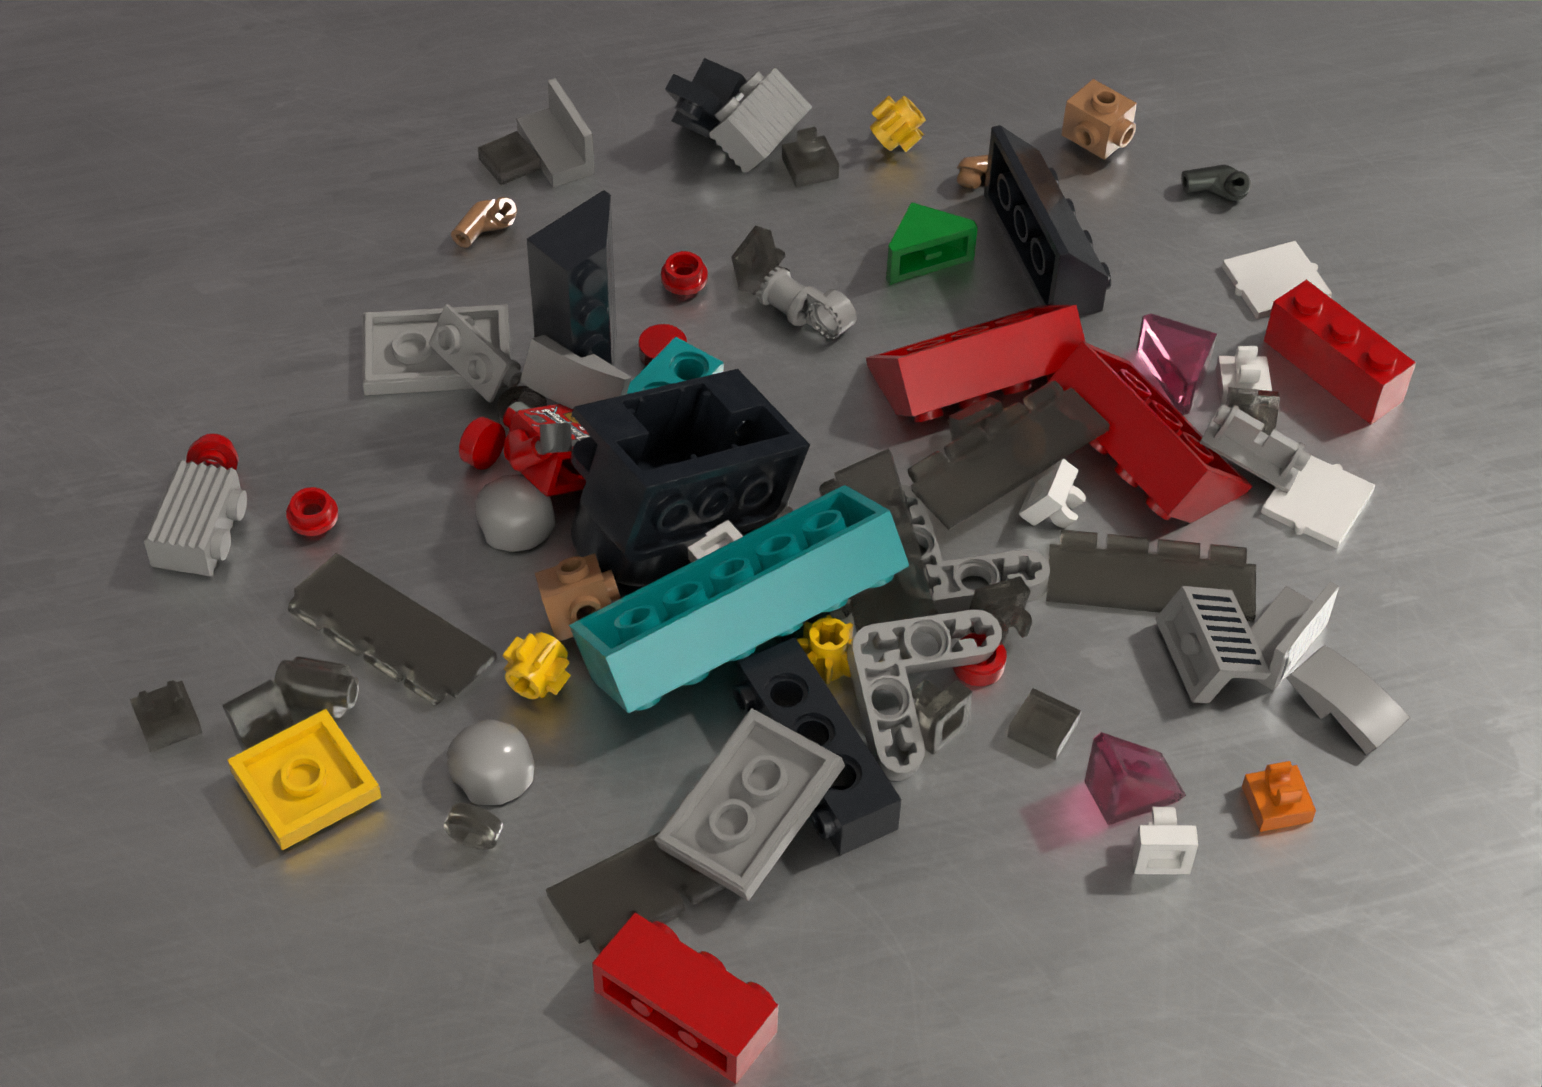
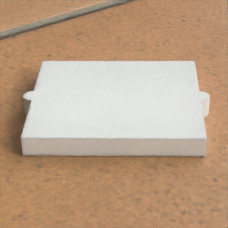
(1270, 274)
(1320, 502)

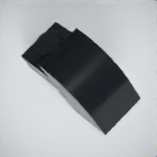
(704, 96)

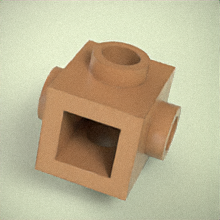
(1099, 119)
(575, 591)

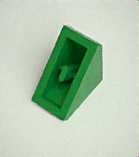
(929, 242)

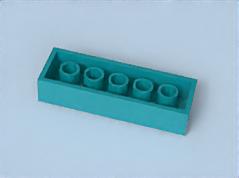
(739, 597)

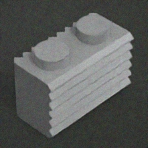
(760, 119)
(195, 519)

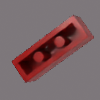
(1339, 351)
(686, 996)

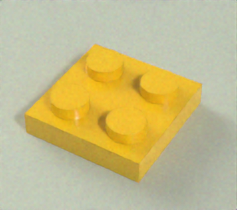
(304, 779)

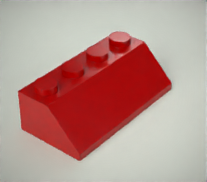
(977, 361)
(1150, 438)

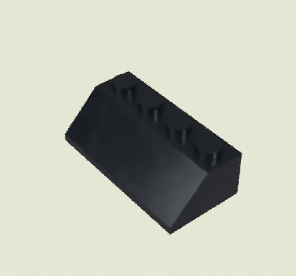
(1042, 226)
(575, 280)

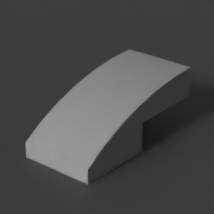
(569, 378)
(1357, 702)

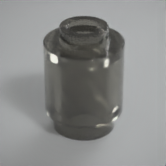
(317, 685)

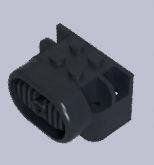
(676, 466)

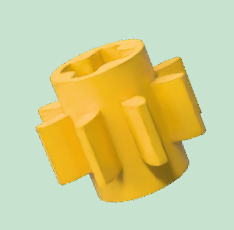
(897, 123)
(827, 647)
(536, 665)

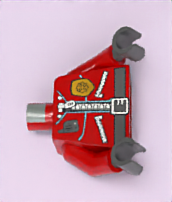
(542, 446)

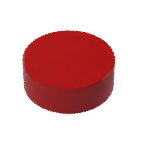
(655, 339)
(482, 443)
(985, 672)

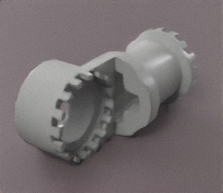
(807, 304)

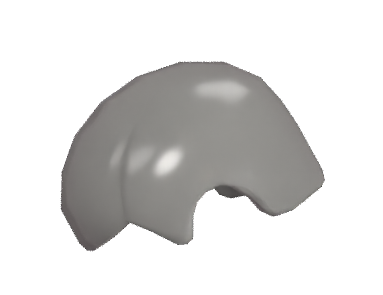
(514, 514)
(491, 762)

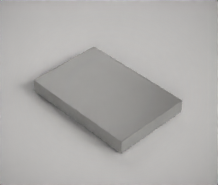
(399, 351)
(750, 803)

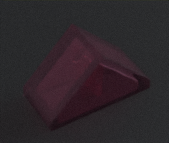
(1176, 356)
(1129, 778)

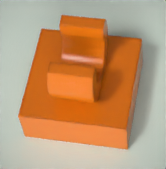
(1278, 797)

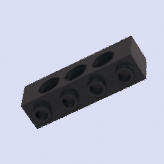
(788, 677)

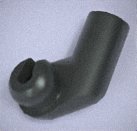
(1218, 179)

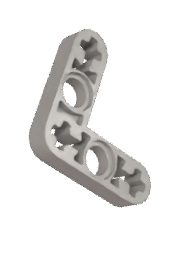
(947, 575)
(891, 675)

